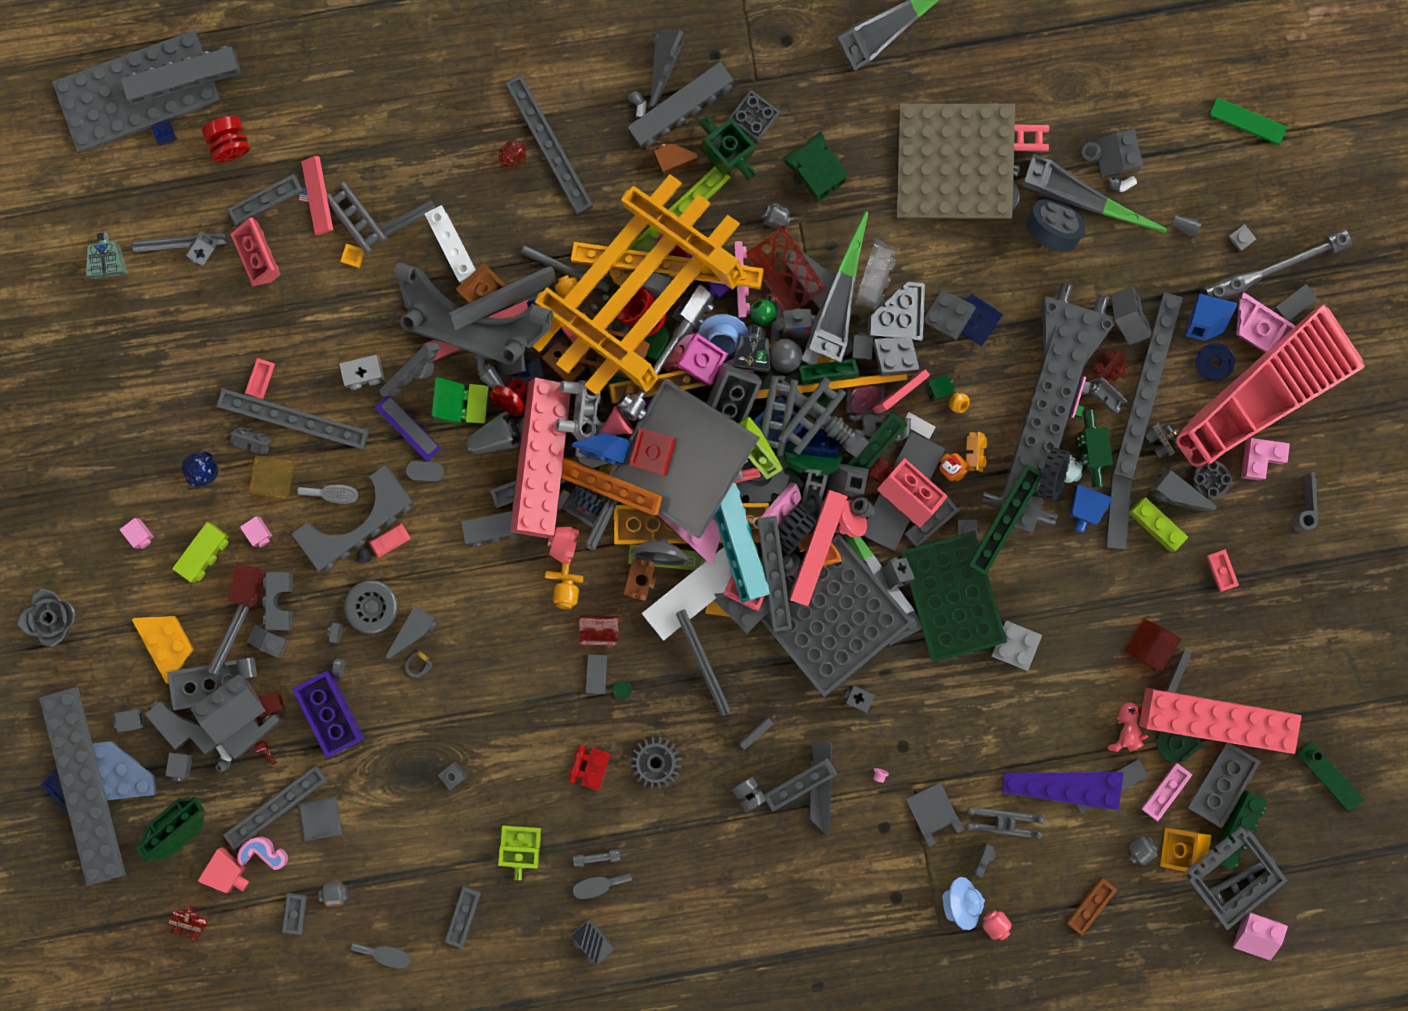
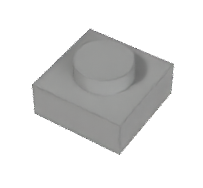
(1242, 238)

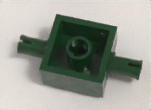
(727, 147)
(1094, 448)

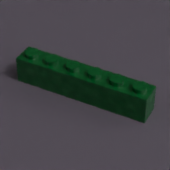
(1005, 520)

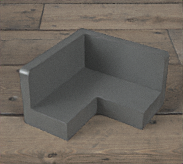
(1129, 315)

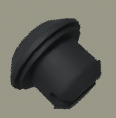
(363, 556)

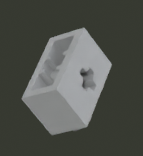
(351, 369)

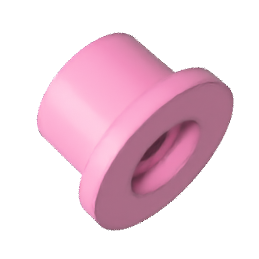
(880, 775)

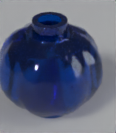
(199, 469)

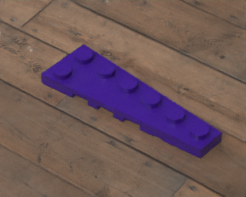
(1081, 788)

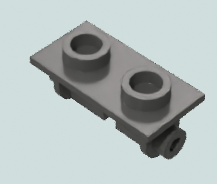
(1103, 389)
(242, 438)

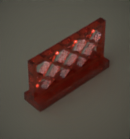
(772, 276)

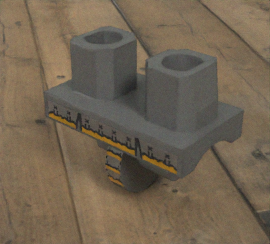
(1158, 432)

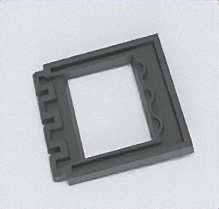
(1251, 895)

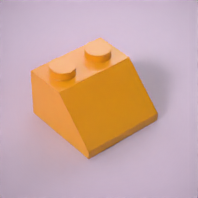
(1183, 848)

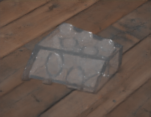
(876, 275)

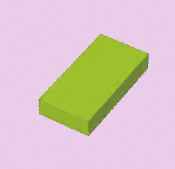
(477, 404)

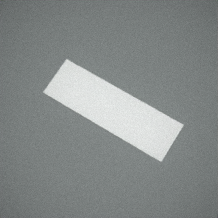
(690, 594)

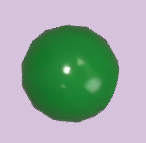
(762, 312)

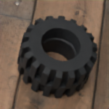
(795, 528)

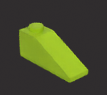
(762, 454)

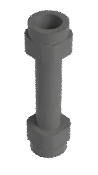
(580, 860)

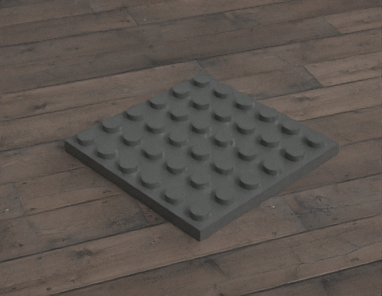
(843, 624)

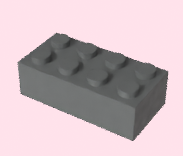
(734, 392)

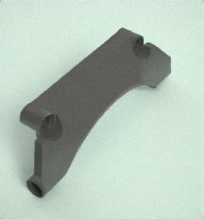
(491, 337)

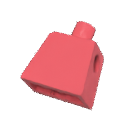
(224, 872)

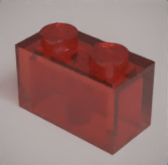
(246, 585)

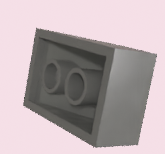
(1175, 491)

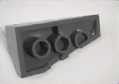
(667, 49)

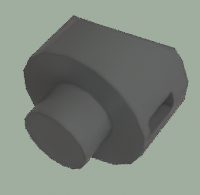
(791, 567)

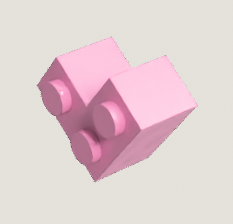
(1260, 453)

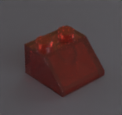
(1152, 645)

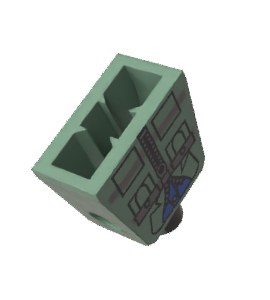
(105, 259)

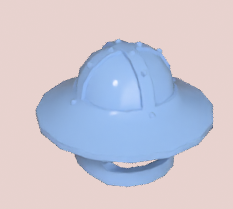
(724, 332)
(963, 903)

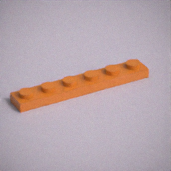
(611, 486)

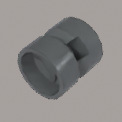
(744, 788)

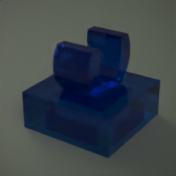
(164, 132)

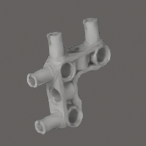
(584, 412)

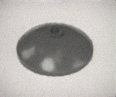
(660, 553)

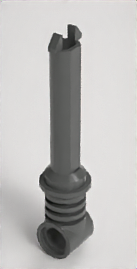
(833, 426)

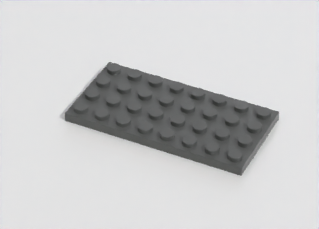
(98, 105)

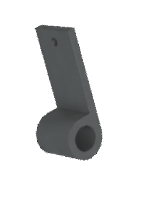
(1309, 519)

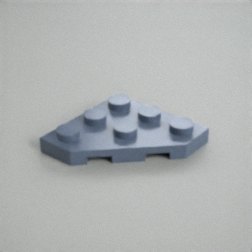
(121, 773)

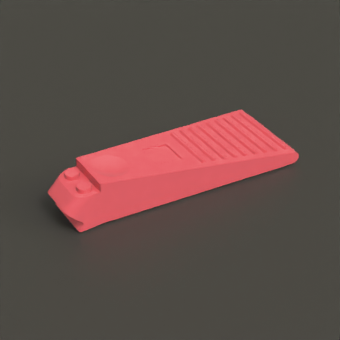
(1281, 380)

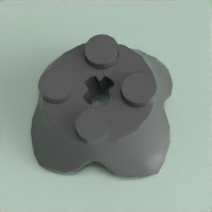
(34, 619)

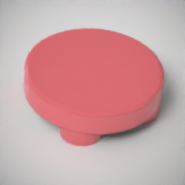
(850, 523)

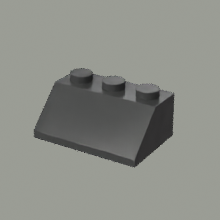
(228, 709)

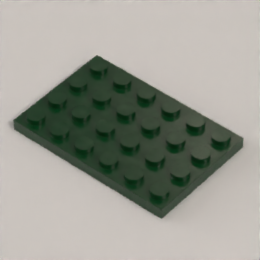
(953, 600)

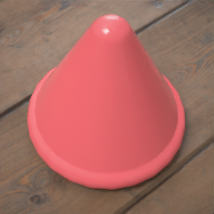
(617, 424)

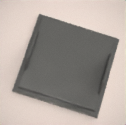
(320, 819)

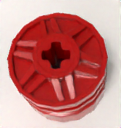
(226, 139)
(636, 309)

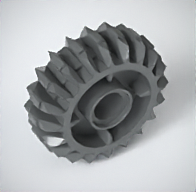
(667, 758)

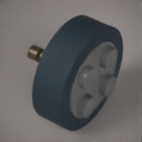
(1055, 225)

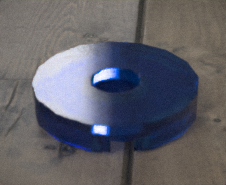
(1204, 365)

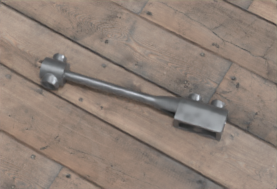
(1240, 283)
(689, 316)

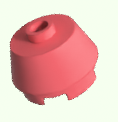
(563, 543)

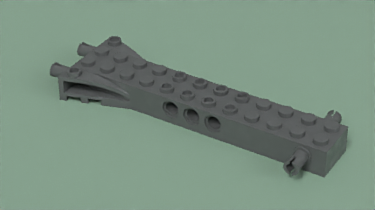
(1067, 342)

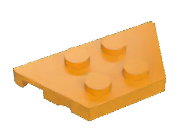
(165, 642)

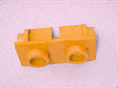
(977, 444)

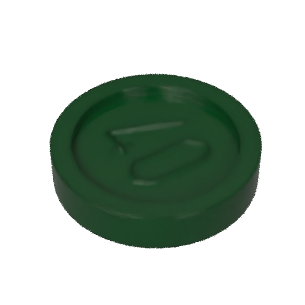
(622, 690)

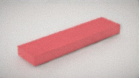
(317, 195)

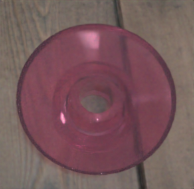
(865, 398)

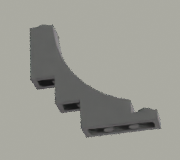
(180, 730)

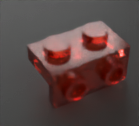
(599, 630)

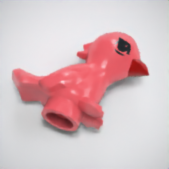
(1131, 733)

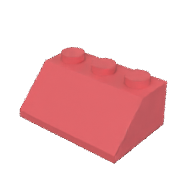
(255, 253)
(912, 493)

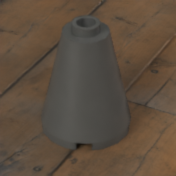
(495, 435)

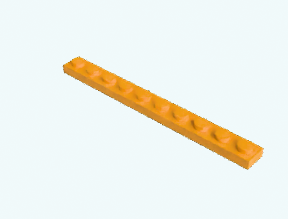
(670, 266)

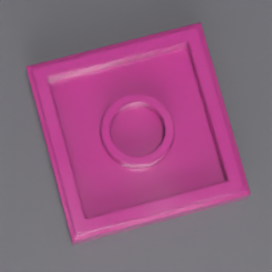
(702, 359)

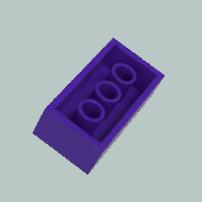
(328, 714)

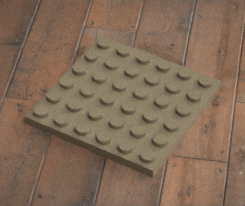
(956, 161)

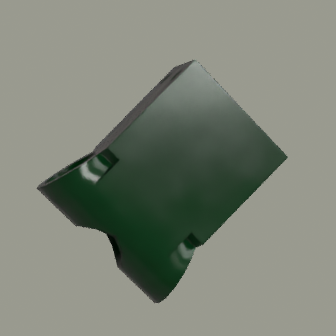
(817, 167)

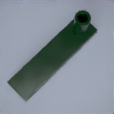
(879, 441)
(1329, 776)

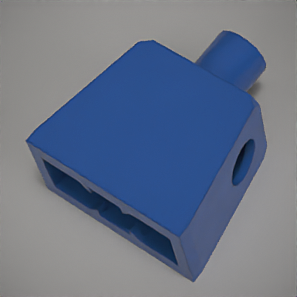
(1087, 507)

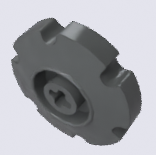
(761, 489)

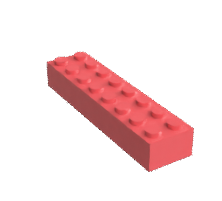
(540, 460)
(1220, 720)

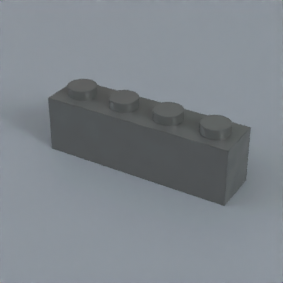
(489, 529)

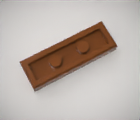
(1091, 906)

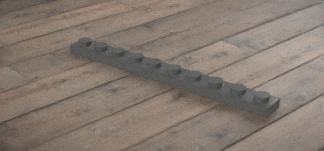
(1147, 386)

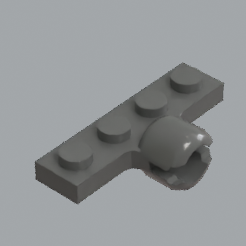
(415, 368)

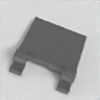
(933, 812)

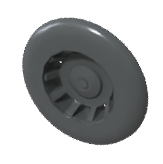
(371, 607)

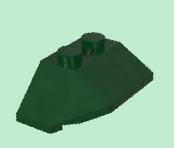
(171, 829)

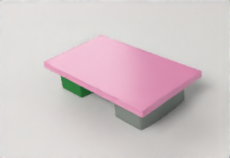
(1083, 388)

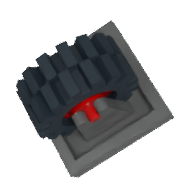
(585, 504)

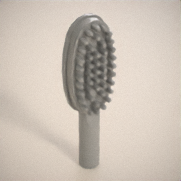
(333, 493)

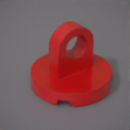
(510, 399)

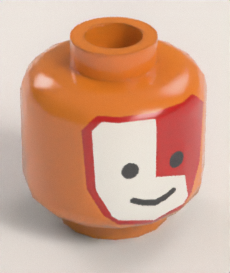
(953, 467)

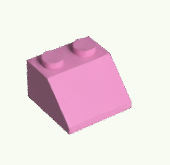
(1260, 935)

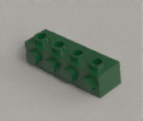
(1246, 815)

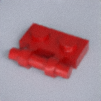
(594, 770)

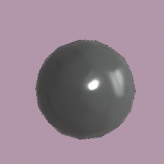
(785, 355)

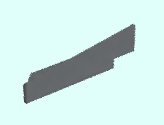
(821, 795)

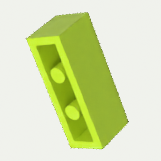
(1158, 525)
(201, 553)

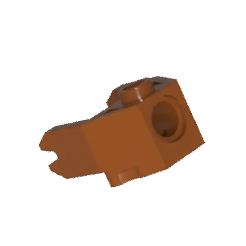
(640, 567)

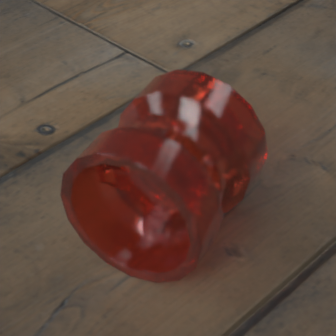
(880, 469)

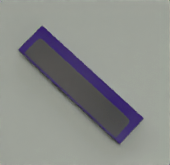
(408, 428)

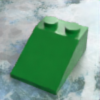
(449, 401)

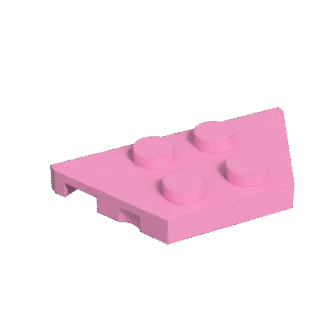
(1260, 324)
(706, 545)

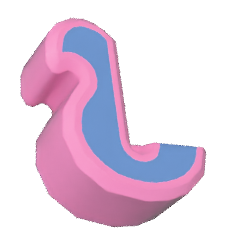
(264, 849)

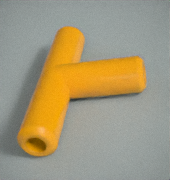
(564, 574)

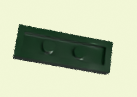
(832, 370)

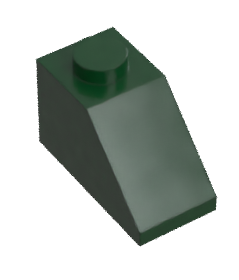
(940, 388)

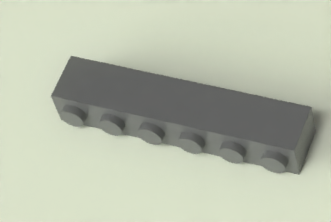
(181, 75)
(681, 105)

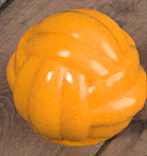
(959, 402)

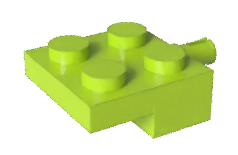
(519, 848)

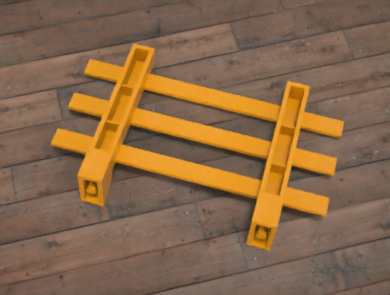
(676, 232)

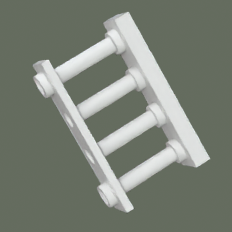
(450, 243)

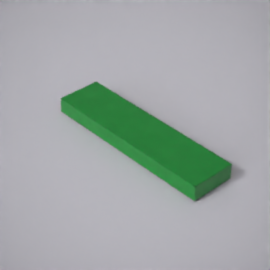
(1247, 121)

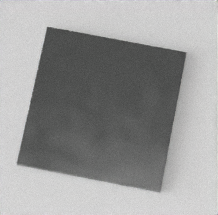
(703, 461)

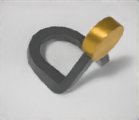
(428, 666)

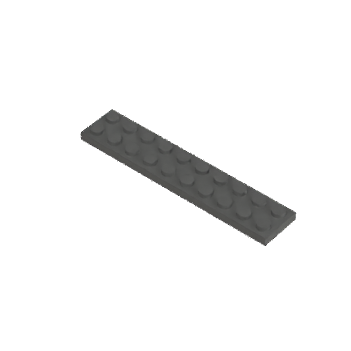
(82, 786)

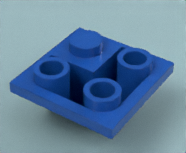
(1209, 317)
(604, 447)

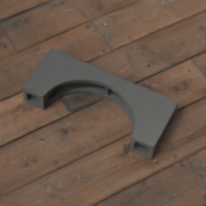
(389, 503)

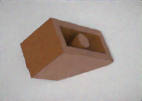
(673, 158)

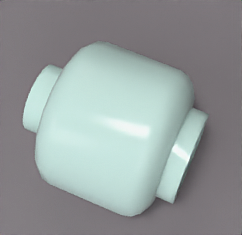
(1075, 470)

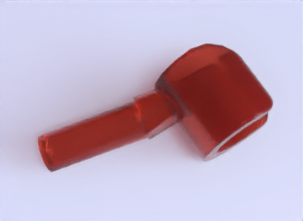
(262, 746)

